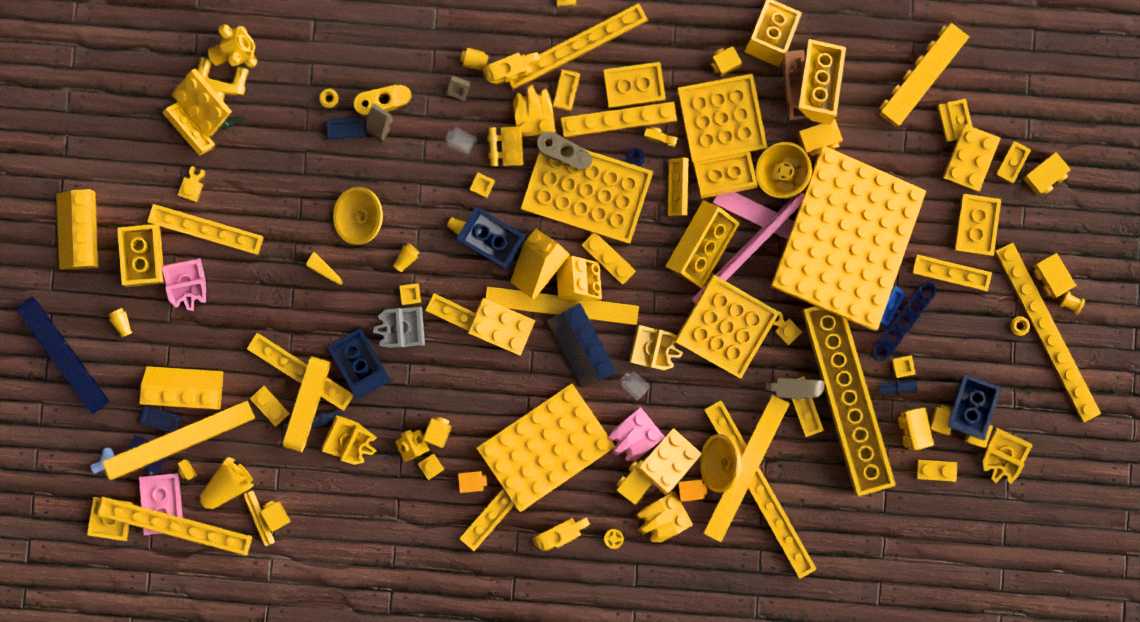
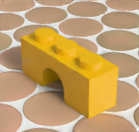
(939, 424)

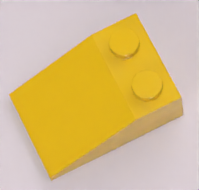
(773, 32)
(537, 263)

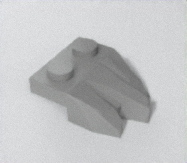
(401, 327)

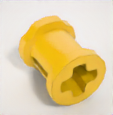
(1072, 302)

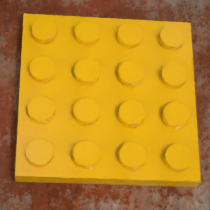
(722, 118)
(726, 326)

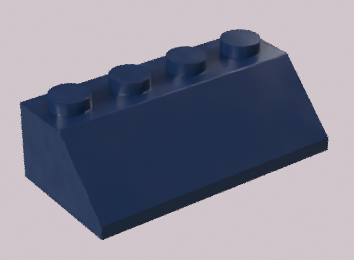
(581, 345)

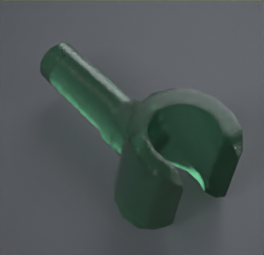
(227, 123)

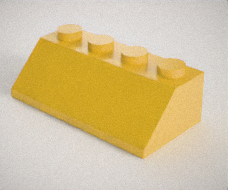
(821, 81)
(77, 229)
(702, 244)
(182, 388)

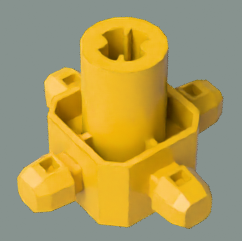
(235, 47)

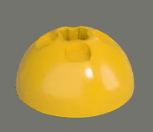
(777, 163)

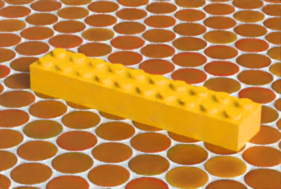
(848, 401)

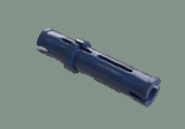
(323, 419)

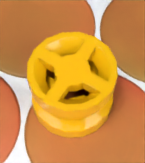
(613, 538)

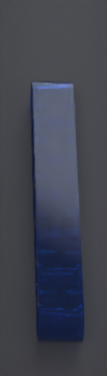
(62, 355)

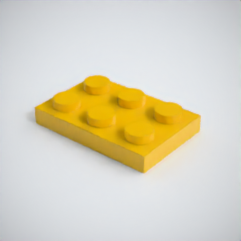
(634, 85)
(201, 103)
(971, 157)
(725, 174)
(977, 225)
(501, 326)
(669, 461)

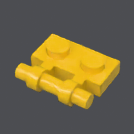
(511, 146)

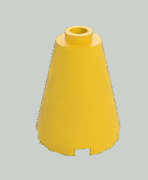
(226, 484)

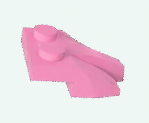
(185, 282)
(635, 436)

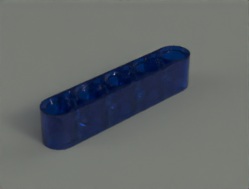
(910, 315)

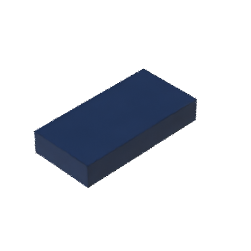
(346, 128)
(160, 419)

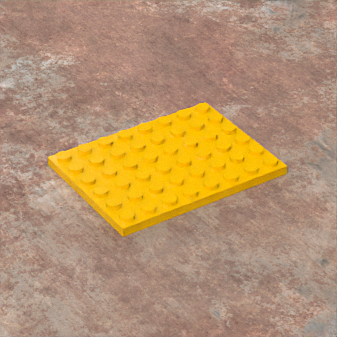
(848, 238)

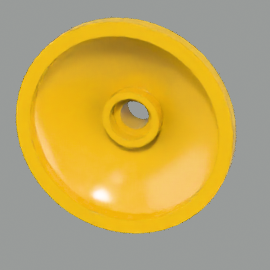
(350, 215)
(720, 463)

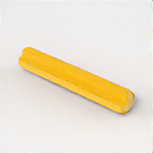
(260, 523)

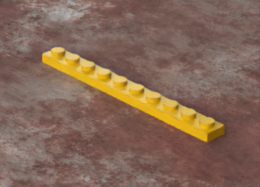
(1047, 332)
(765, 497)

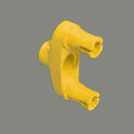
(236, 88)

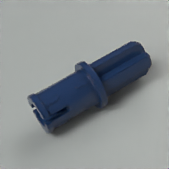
(897, 387)

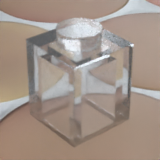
(460, 141)
(634, 385)

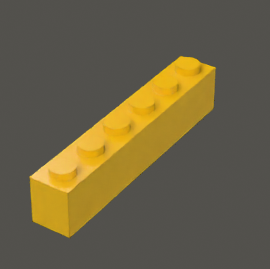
(924, 75)

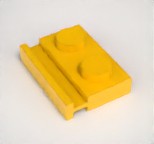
(953, 117)

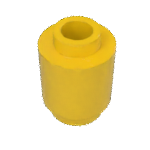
(474, 59)

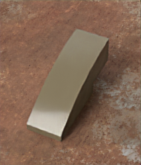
(378, 122)

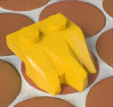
(534, 112)
(654, 348)
(348, 441)
(1005, 455)
(664, 518)

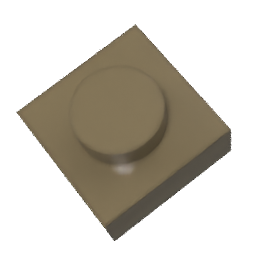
(458, 88)

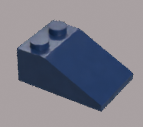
(491, 238)
(359, 363)
(973, 406)

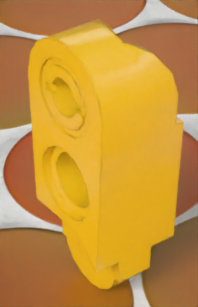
(510, 68)
(397, 95)
(560, 534)

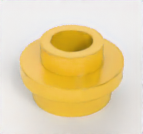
(328, 92)
(1026, 326)

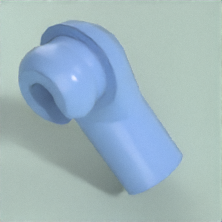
(107, 453)

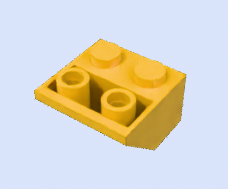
(579, 280)
(916, 429)

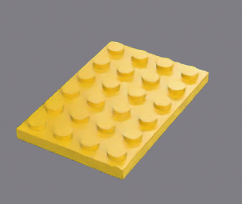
(597, 199)
(545, 447)

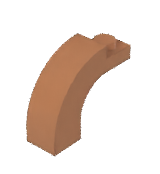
(793, 74)

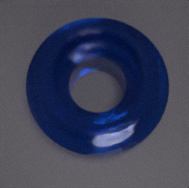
(635, 151)

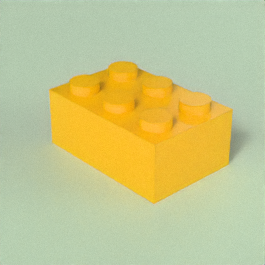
(140, 255)

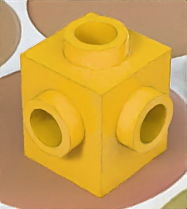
(411, 445)

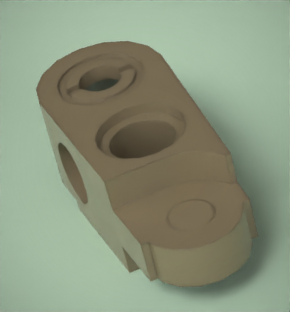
(578, 159)
(796, 388)

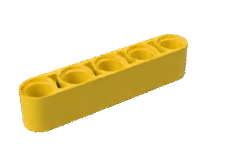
(306, 404)

